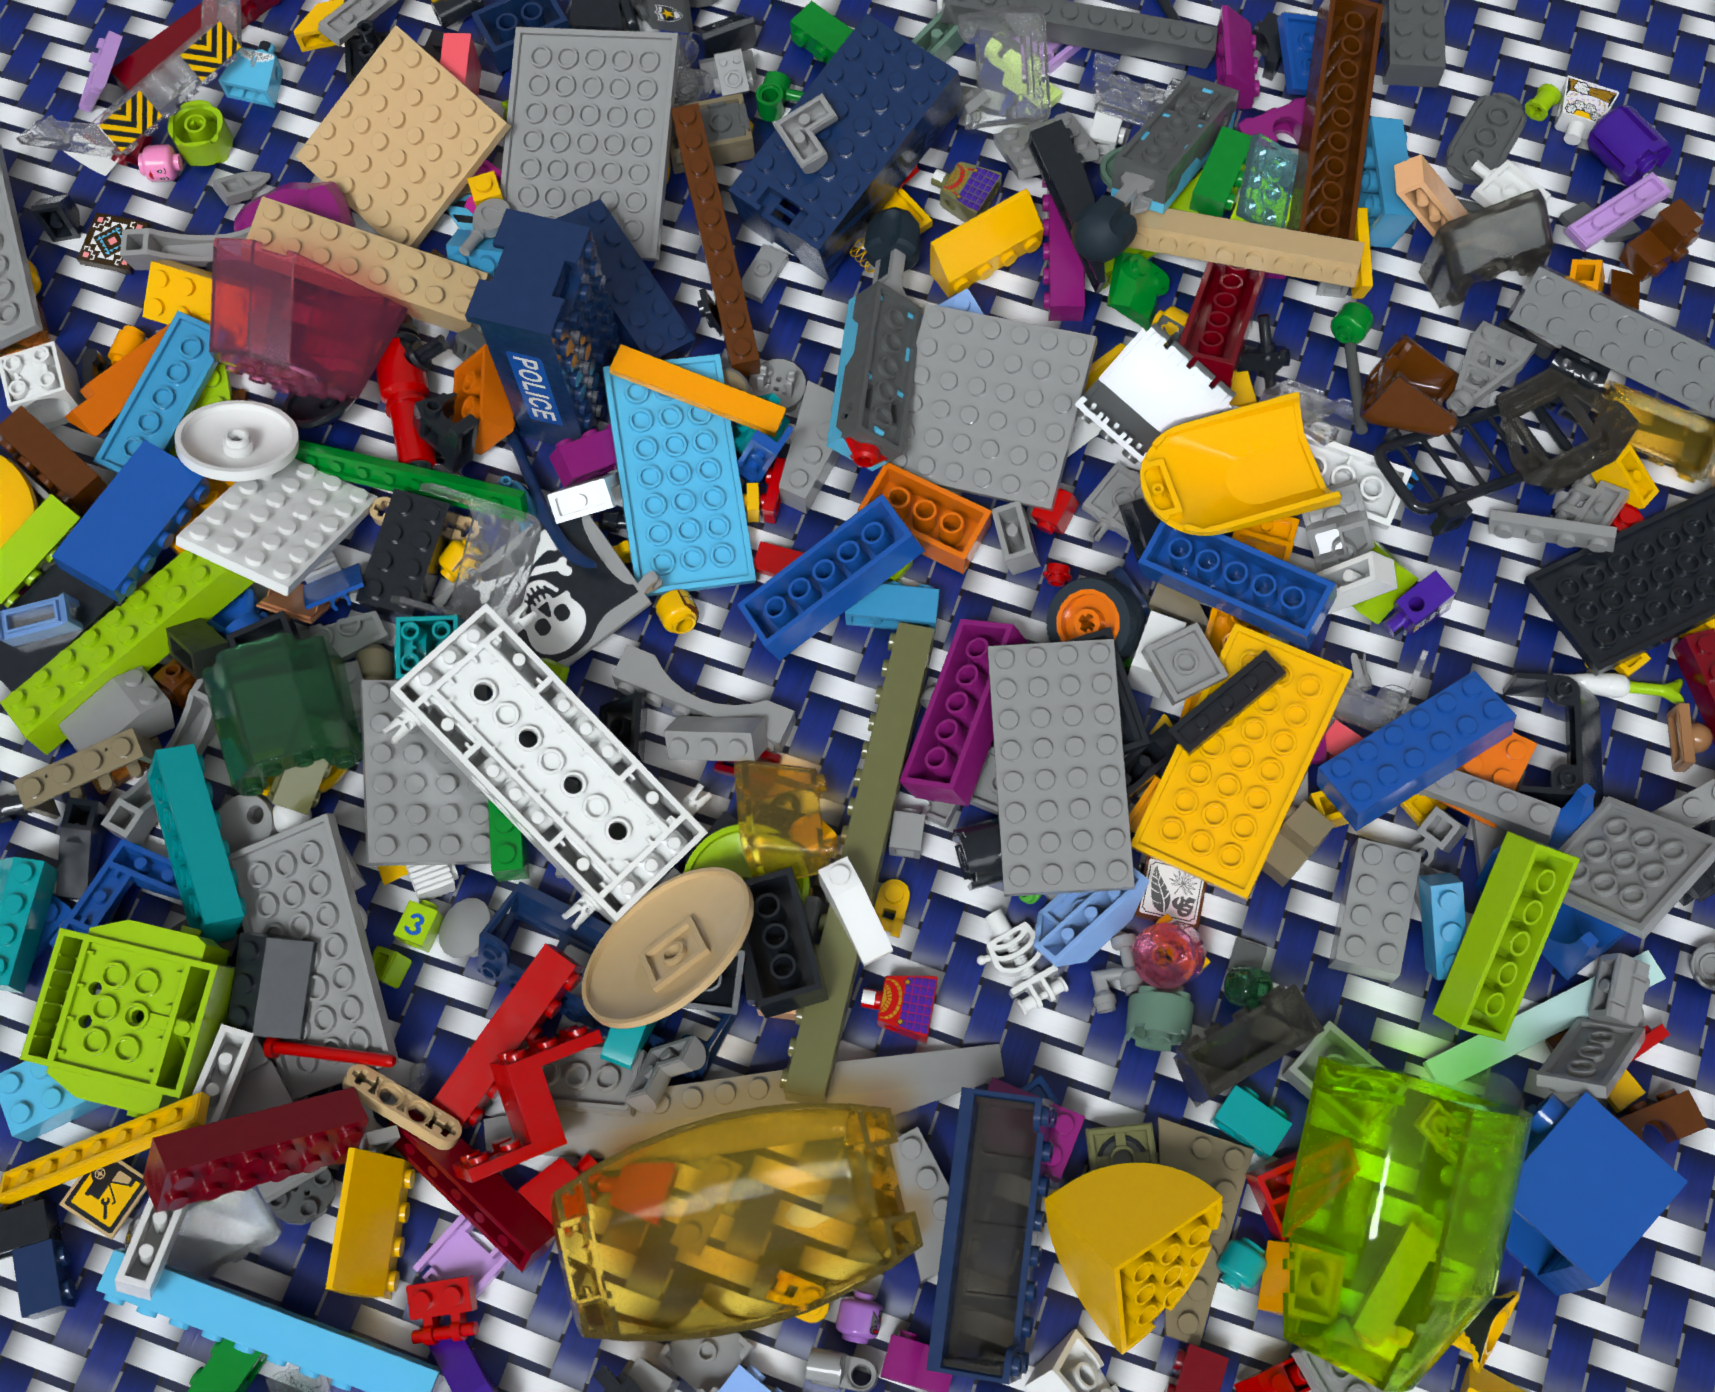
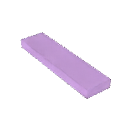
(1617, 211)

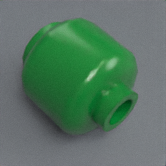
(1352, 323)

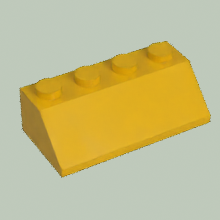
(986, 243)

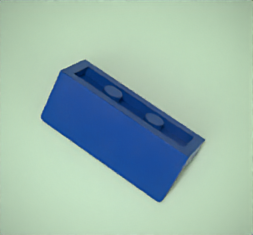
(760, 455)

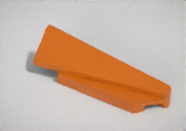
(112, 388)

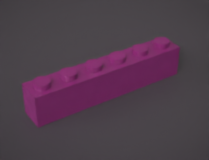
(1064, 271)

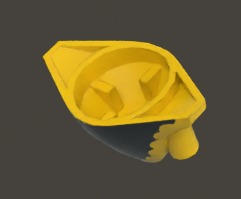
(1486, 1328)

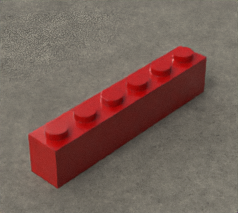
(512, 1026)

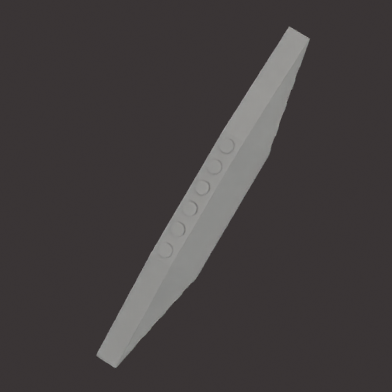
(886, 1081)

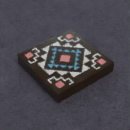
(103, 243)

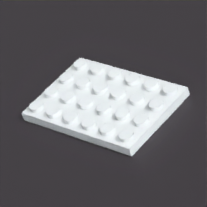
(277, 525)

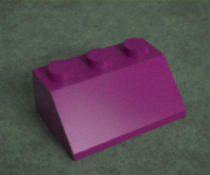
(1235, 57)

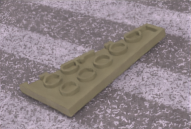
(1224, 1169)

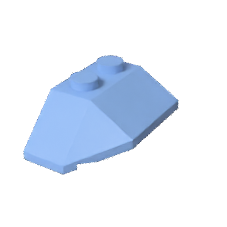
(1085, 922)

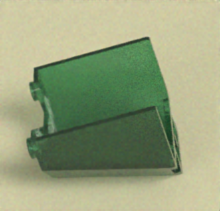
(281, 709)

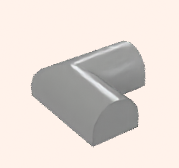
(799, 132)
(658, 1069)

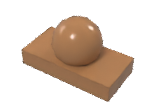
(1686, 737)

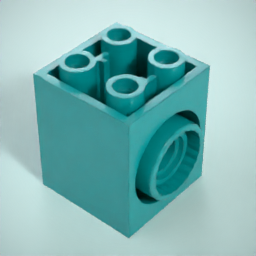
(419, 637)

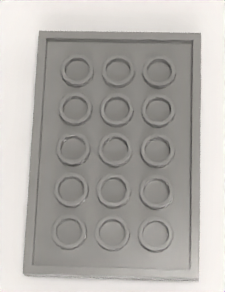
(414, 795)

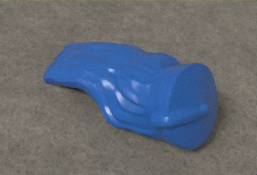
(238, 613)

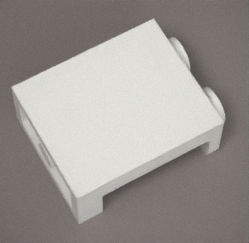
(585, 497)

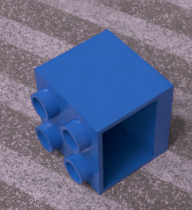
(1584, 1194)

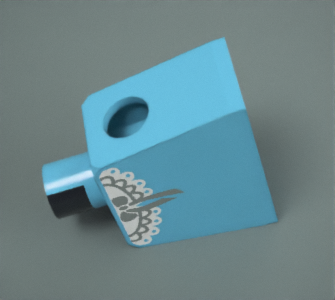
(254, 76)

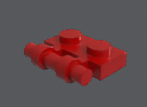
(441, 1298)

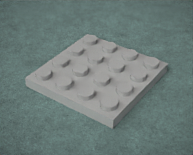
(1634, 865)

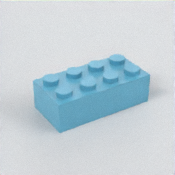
(37, 1102)

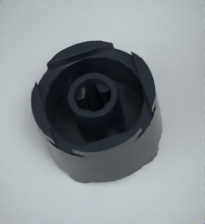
(980, 853)

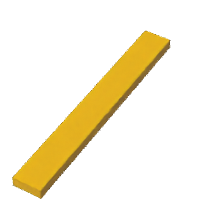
(101, 1149)

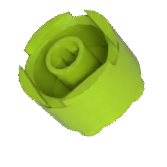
(200, 133)

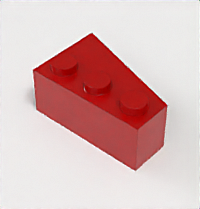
(1271, 1190)

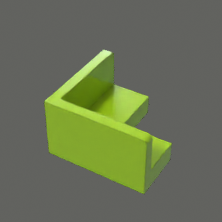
(1379, 606)

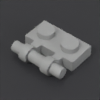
(1601, 503)

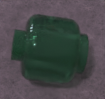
(1246, 985)

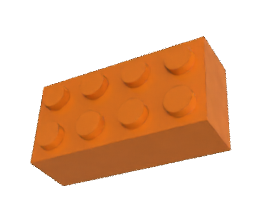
(939, 519)

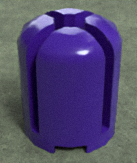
(1627, 144)

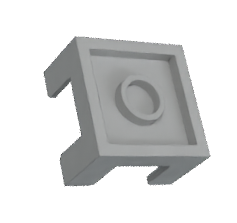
(706, 1361)

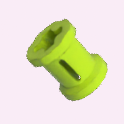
(1546, 97)

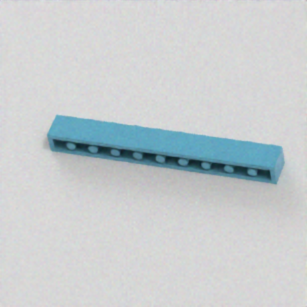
(275, 1332)

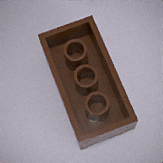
(50, 461)

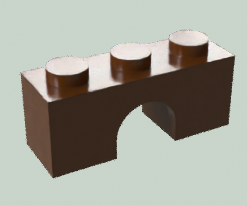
(1672, 1115)

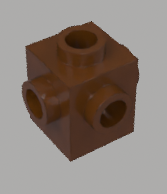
(175, 682)

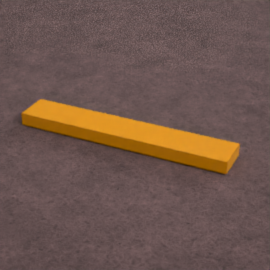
(697, 390)

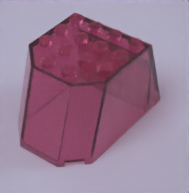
(295, 322)

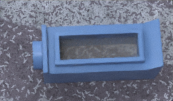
(38, 620)

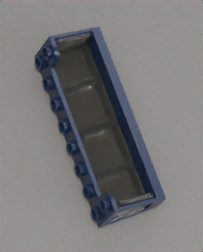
(992, 1236)

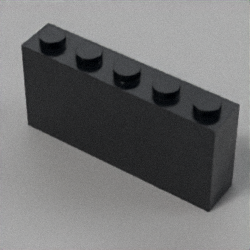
(22, 661)

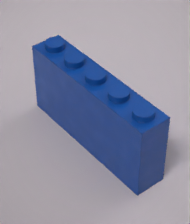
(132, 522)

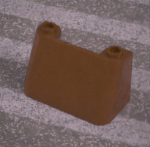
(1409, 391)

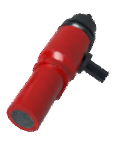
(402, 383)

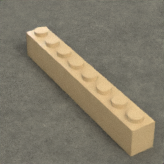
(1249, 246)

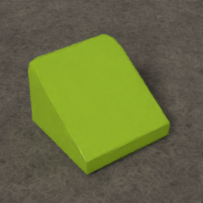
(390, 966)

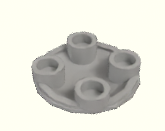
(462, 927)

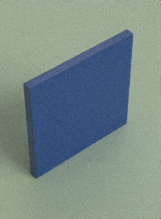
(333, 587)

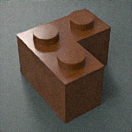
(1663, 242)

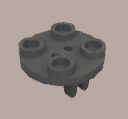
(302, 1209)

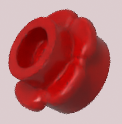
(1057, 574)

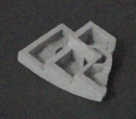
(1341, 529)

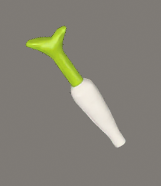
(1618, 686)

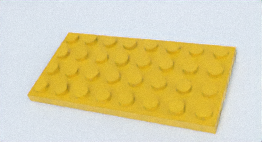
(1231, 796)

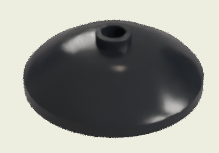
(315, 412)

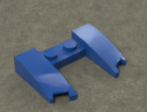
(124, 867)

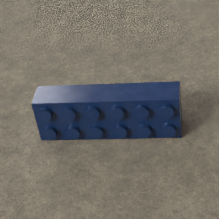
(640, 306)

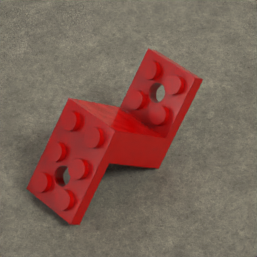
(526, 1103)

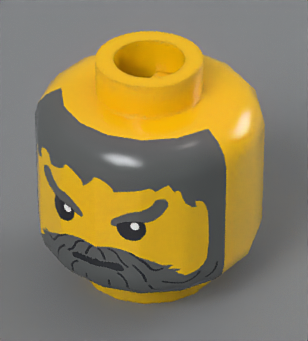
(1172, 322)

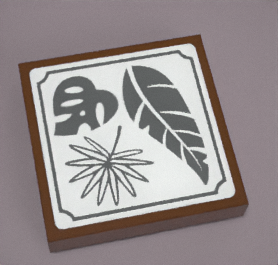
(1171, 893)

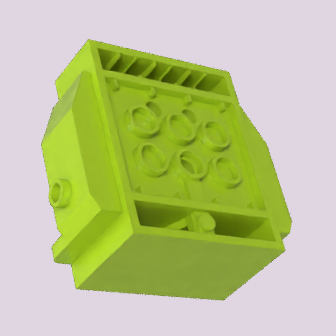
(141, 967)

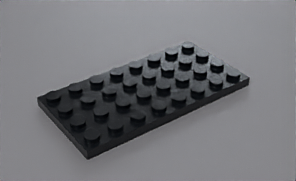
(1640, 593)

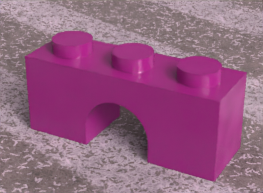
(1284, 120)

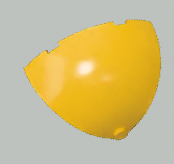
(1132, 1242)

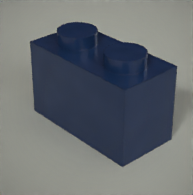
(43, 1278)

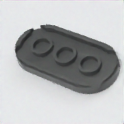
(1485, 136)

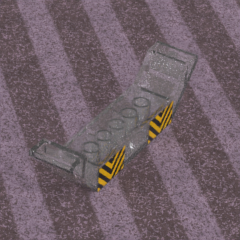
(154, 95)

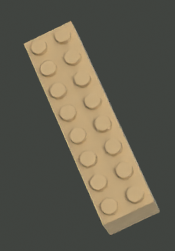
(422, 282)

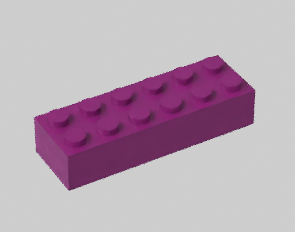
(958, 718)

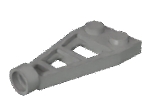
(1495, 343)

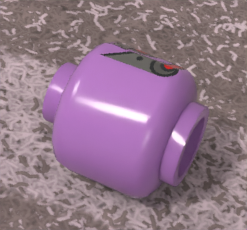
(859, 1317)

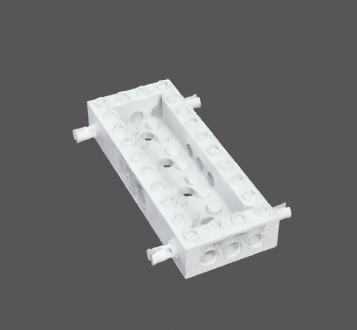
(530, 781)

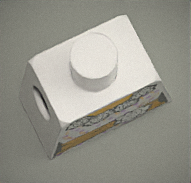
(1581, 108)

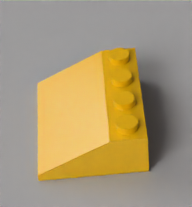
(370, 1225)

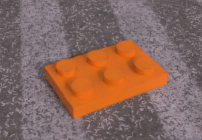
(1500, 765)

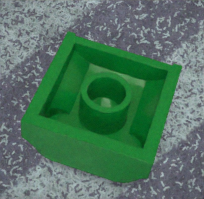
(1136, 288)

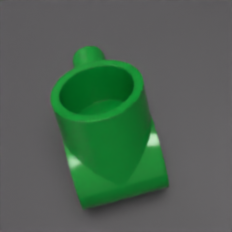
(773, 94)

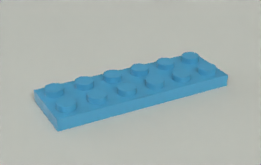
(162, 394)

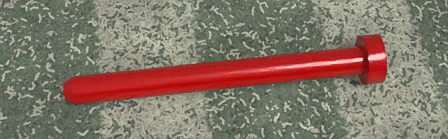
(276, 1046)

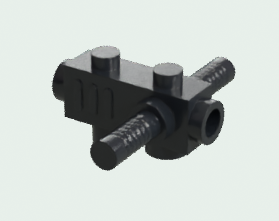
(1267, 356)

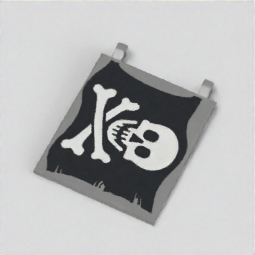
(577, 603)

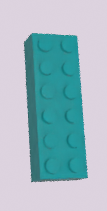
(195, 843)

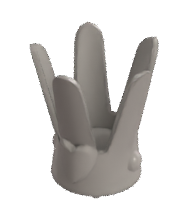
(1360, 681)

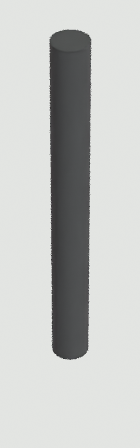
(1355, 386)

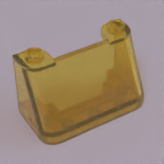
(781, 818)

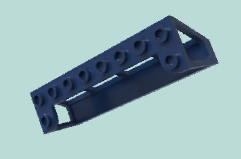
(545, 914)

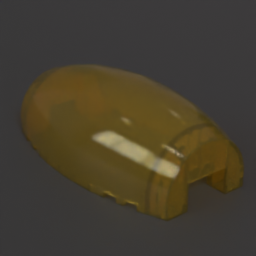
(732, 1222)

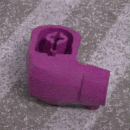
(317, 198)

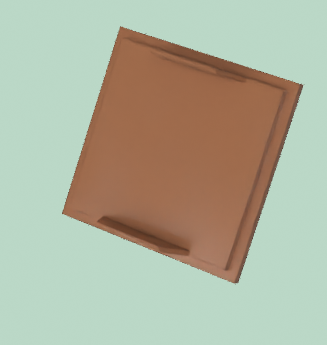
(293, 605)

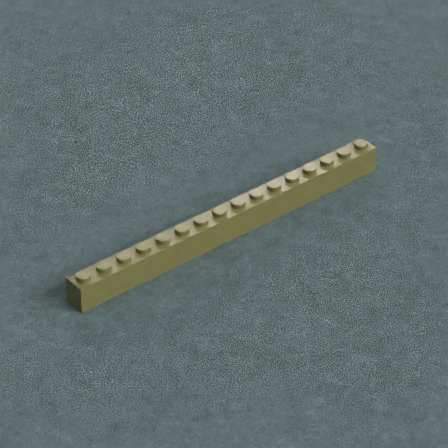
(865, 845)

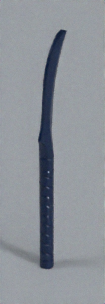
(544, 513)

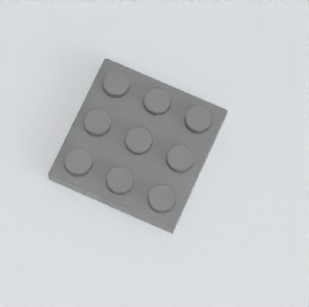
(1014, 147)

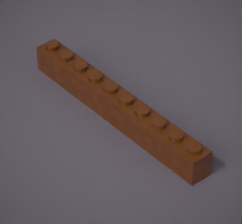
(716, 240)

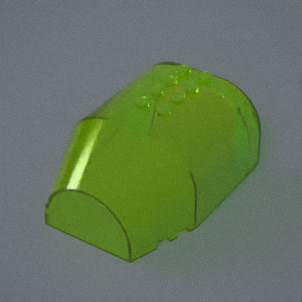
(1396, 1218)

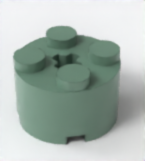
(1159, 1018)

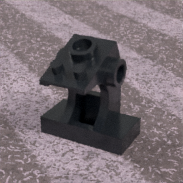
(444, 434)

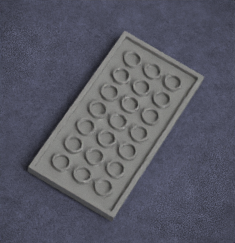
(1060, 768)
(304, 890)

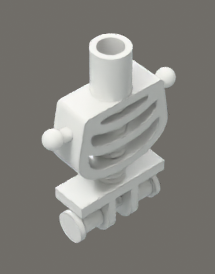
(1006, 934)

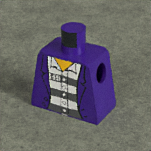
(1420, 605)

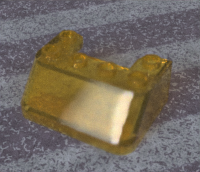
(1667, 432)

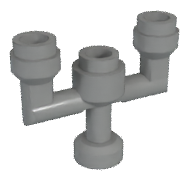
(1130, 981)

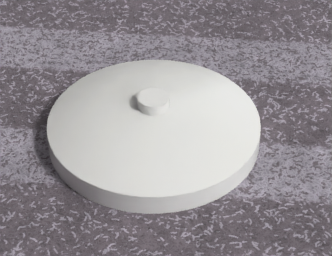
(236, 440)

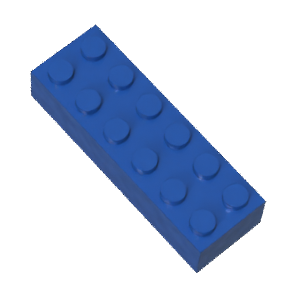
(830, 577)
(1240, 582)
(1415, 750)

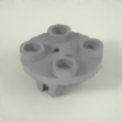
(790, 387)

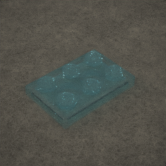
(1267, 183)

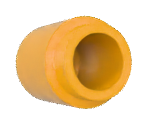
(125, 342)

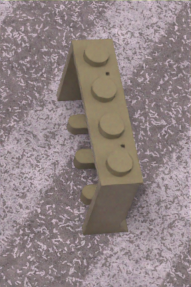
(72, 772)

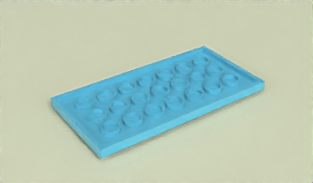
(679, 485)

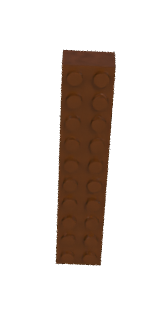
(1336, 118)

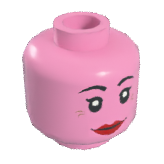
(160, 163)

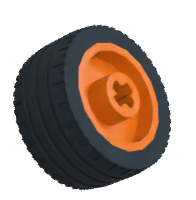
(1094, 605)

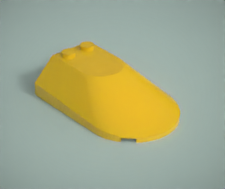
(1234, 470)

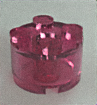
(1151, 954)

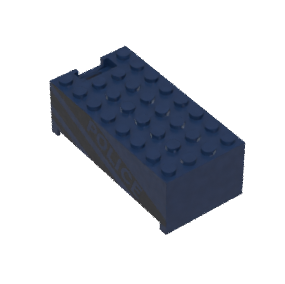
(889, 113)

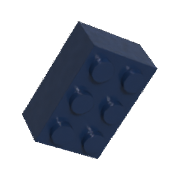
(498, 22)

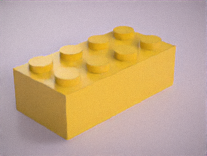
(177, 288)

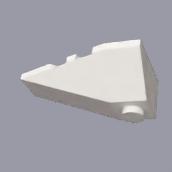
(1070, 1368)

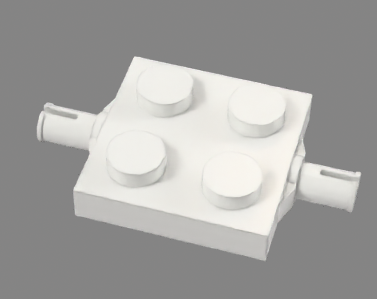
(1502, 184)

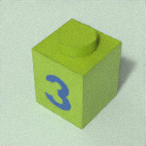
(419, 925)

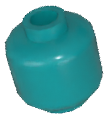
(1241, 1263)

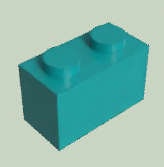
(1251, 1121)

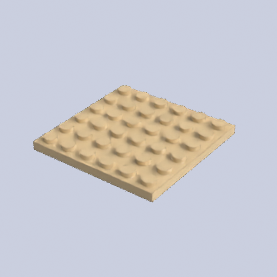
(403, 140)

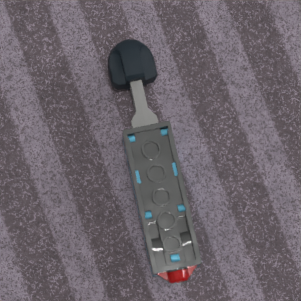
(1155, 166)
(878, 349)

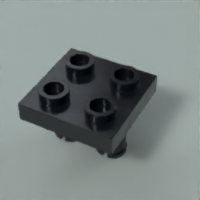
(361, 48)

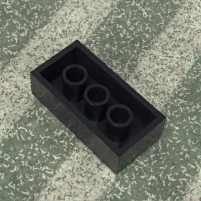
(407, 553)
(782, 946)

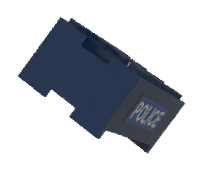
(548, 325)

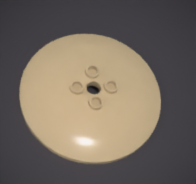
(667, 948)

